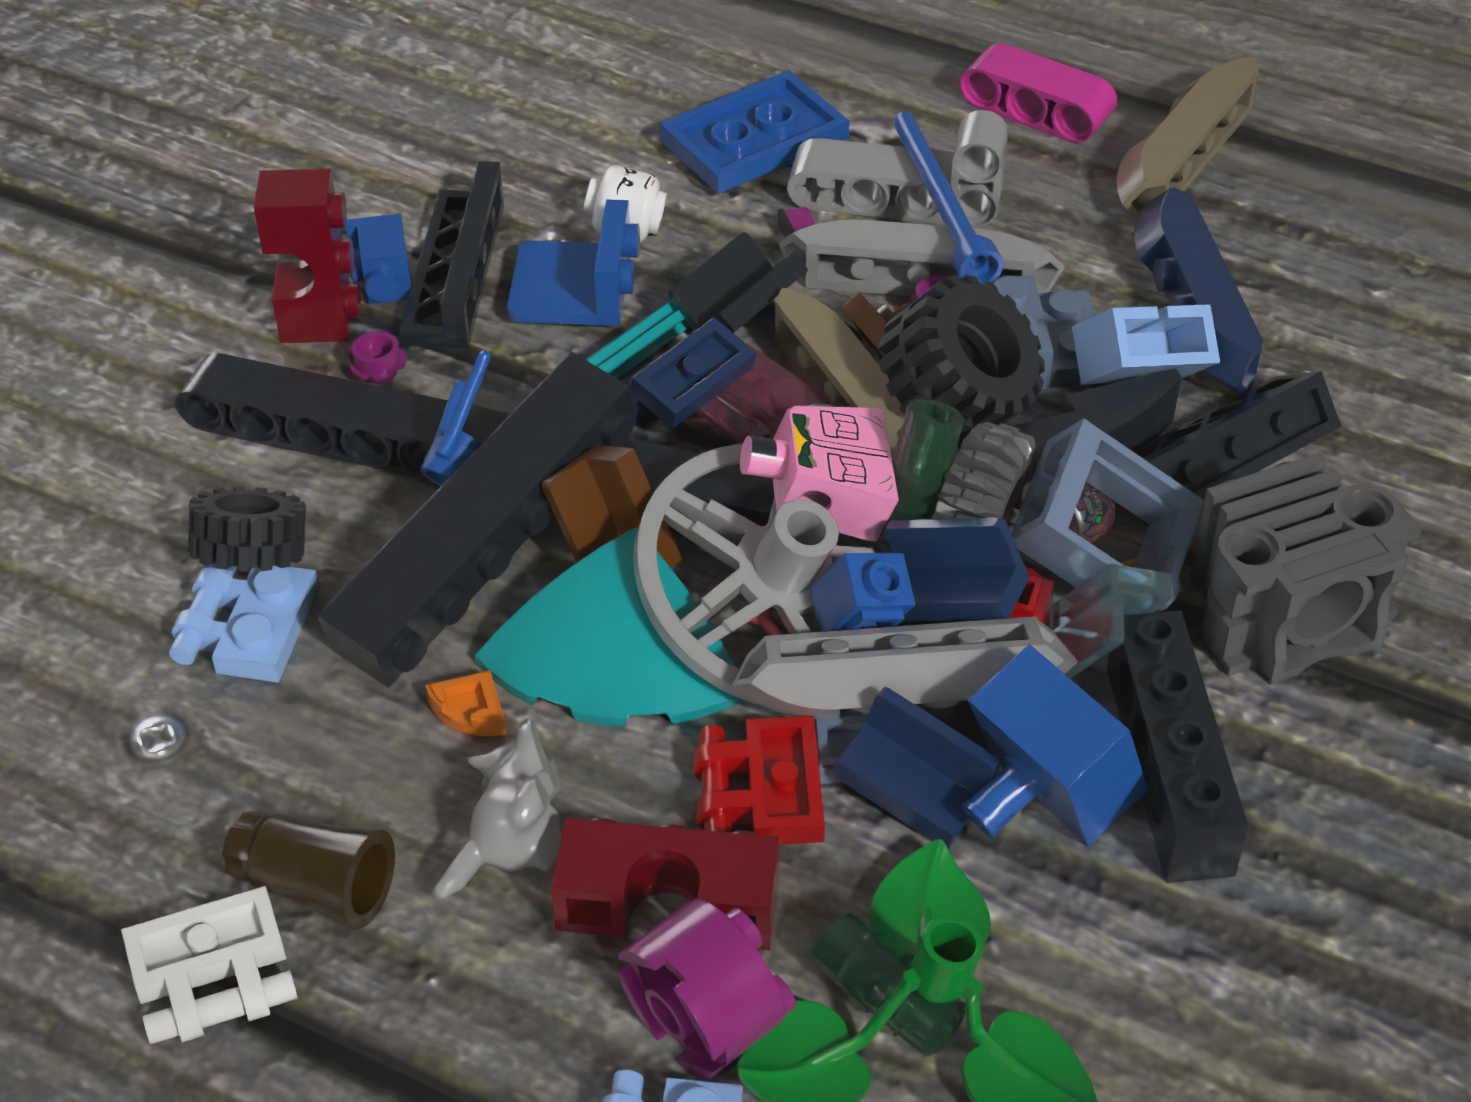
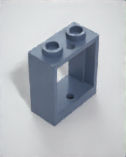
(1094, 457)

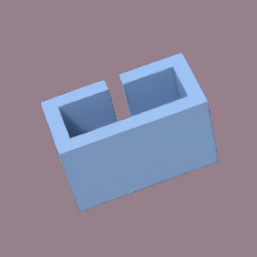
(1144, 342)

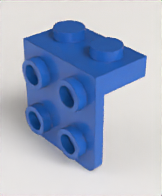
(577, 279)

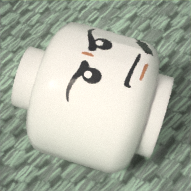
(638, 187)

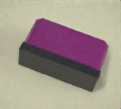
(794, 220)

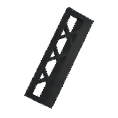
(464, 269)
(1245, 432)

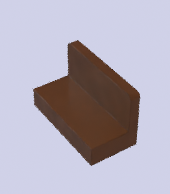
(603, 499)

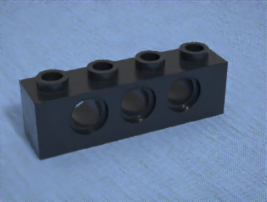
(1188, 777)

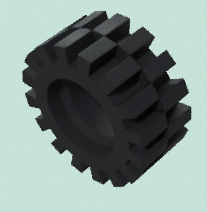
(246, 528)

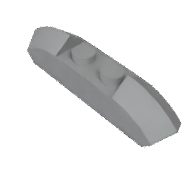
(898, 255)
(922, 663)

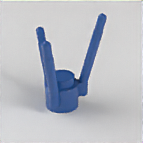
(451, 444)

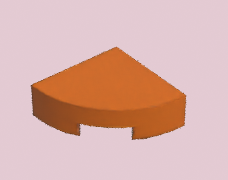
(468, 704)

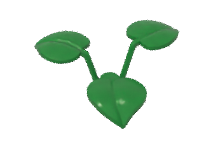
(941, 918)

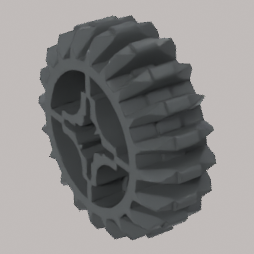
(989, 475)

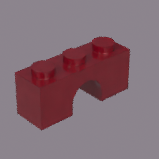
(304, 218)
(614, 866)

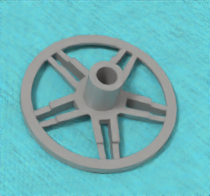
(771, 563)

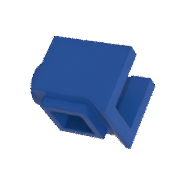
(863, 592)

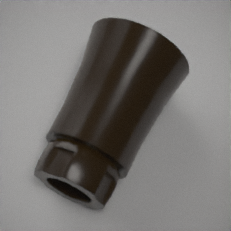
(313, 863)

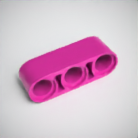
(1038, 92)

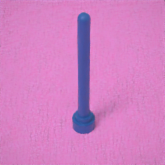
(973, 253)

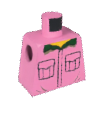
(830, 459)

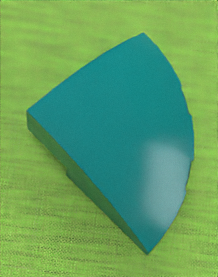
(596, 650)

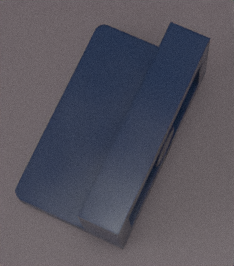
(690, 374)
(959, 568)
(915, 767)

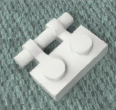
(202, 947)

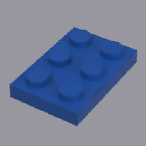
(751, 130)

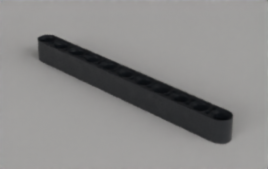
(393, 426)

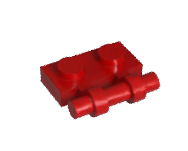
(782, 780)

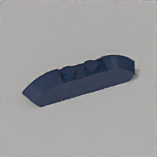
(1191, 271)

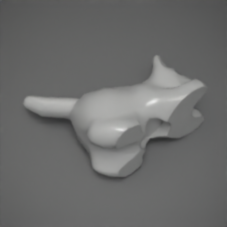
(514, 817)

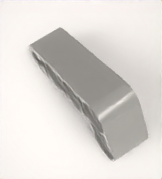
(885, 183)

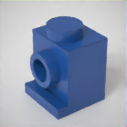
(380, 257)

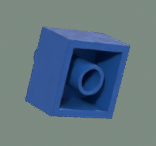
(1053, 749)

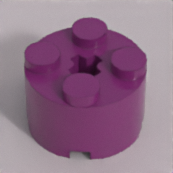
(704, 985)

